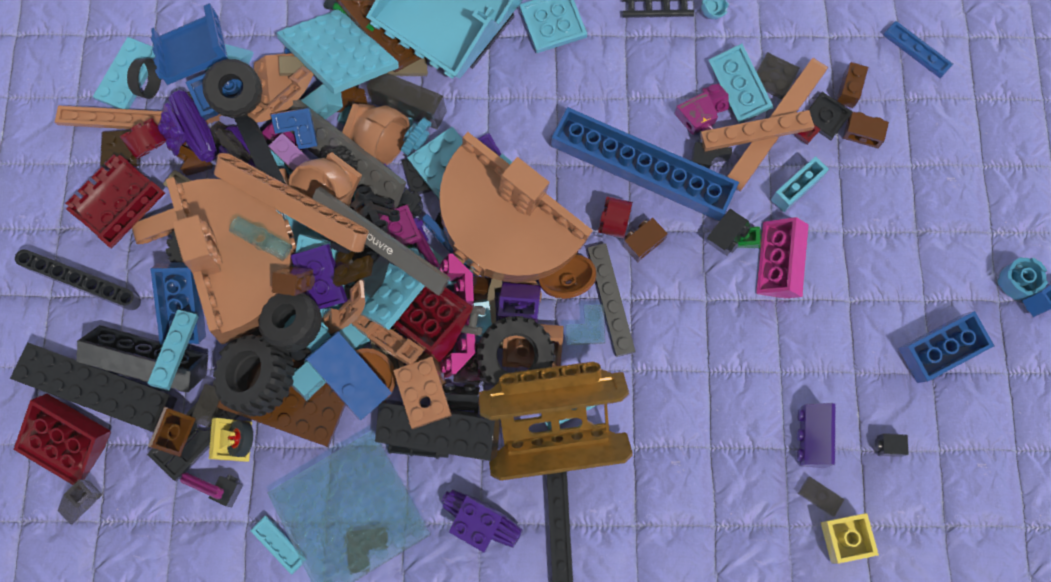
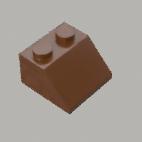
(171, 432)

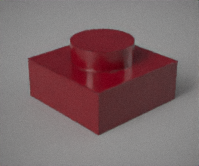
(807, 136)

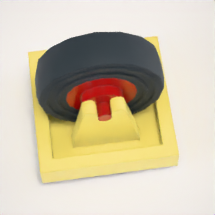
(230, 440)

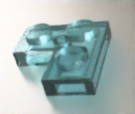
(592, 331)

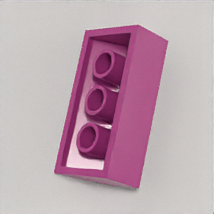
(782, 258)

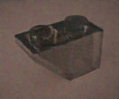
(78, 500)

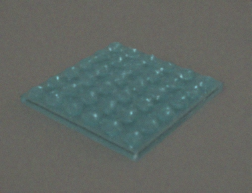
(348, 513)

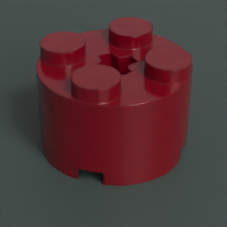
(143, 138)
(615, 217)

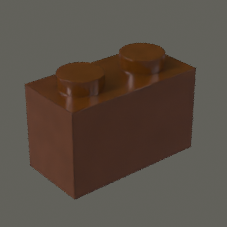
(852, 84)
(865, 130)
(644, 239)
(292, 280)

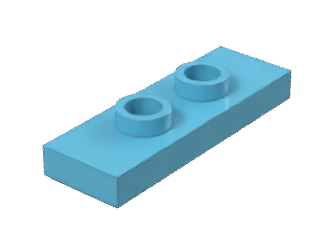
(277, 544)

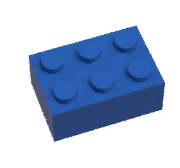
(231, 89)

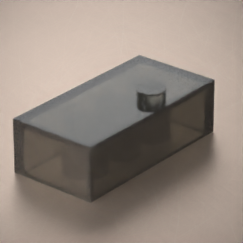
(407, 98)

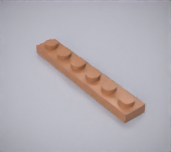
(103, 117)
(756, 130)

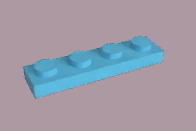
(173, 350)

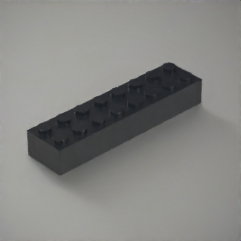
(91, 387)

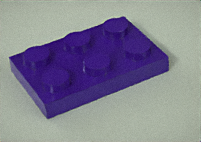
(323, 265)

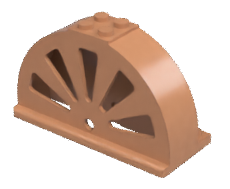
(504, 218)
(227, 270)

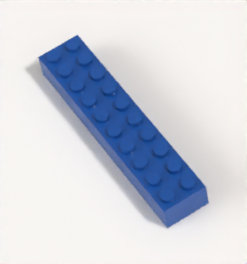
(644, 164)

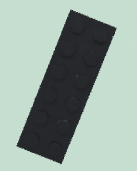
(136, 357)
(459, 435)

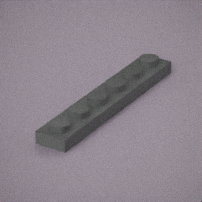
(611, 301)

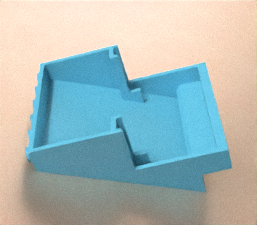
(443, 30)

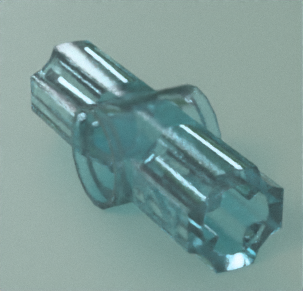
(250, 232)

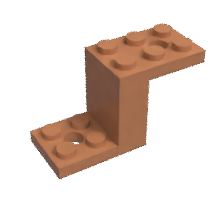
(421, 381)

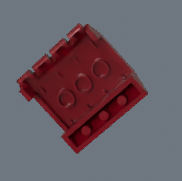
(114, 201)

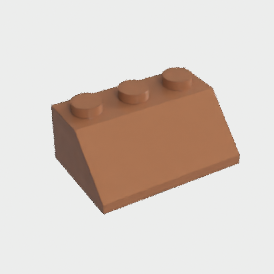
(269, 74)
(520, 352)

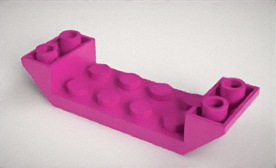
(464, 289)

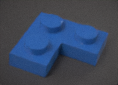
(298, 121)

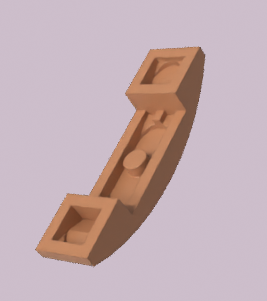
(284, 101)
(349, 312)
(388, 340)

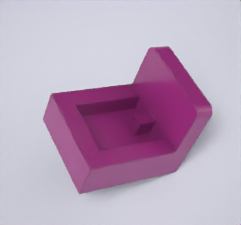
(718, 97)

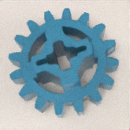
(416, 136)

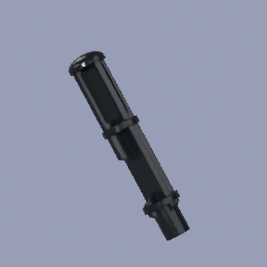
(417, 452)

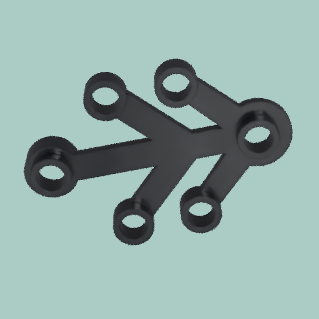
(366, 195)

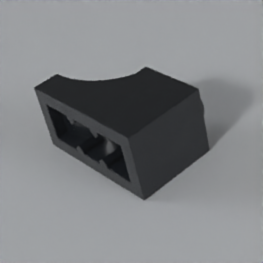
(708, 158)

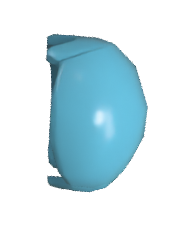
(714, 8)

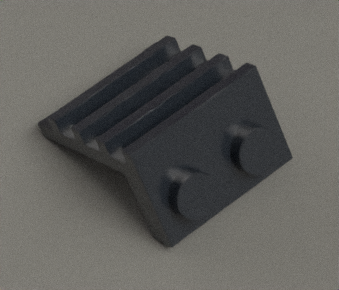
(462, 397)

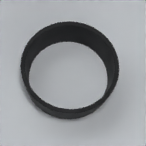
(153, 82)

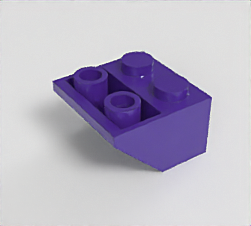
(519, 301)

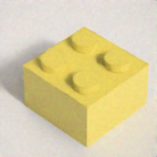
(849, 538)

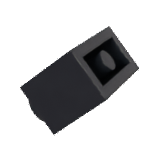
(729, 232)

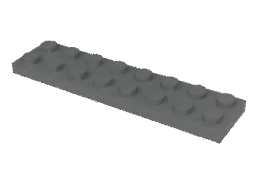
(374, 173)

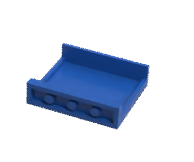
(189, 47)

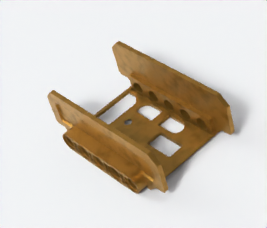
(554, 395)

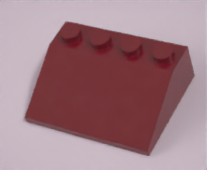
(434, 321)
(60, 438)

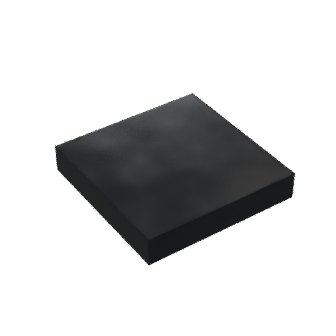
(828, 115)

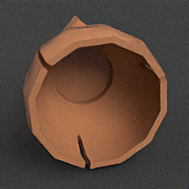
(377, 130)
(330, 174)

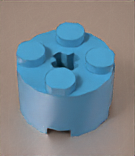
(1023, 278)

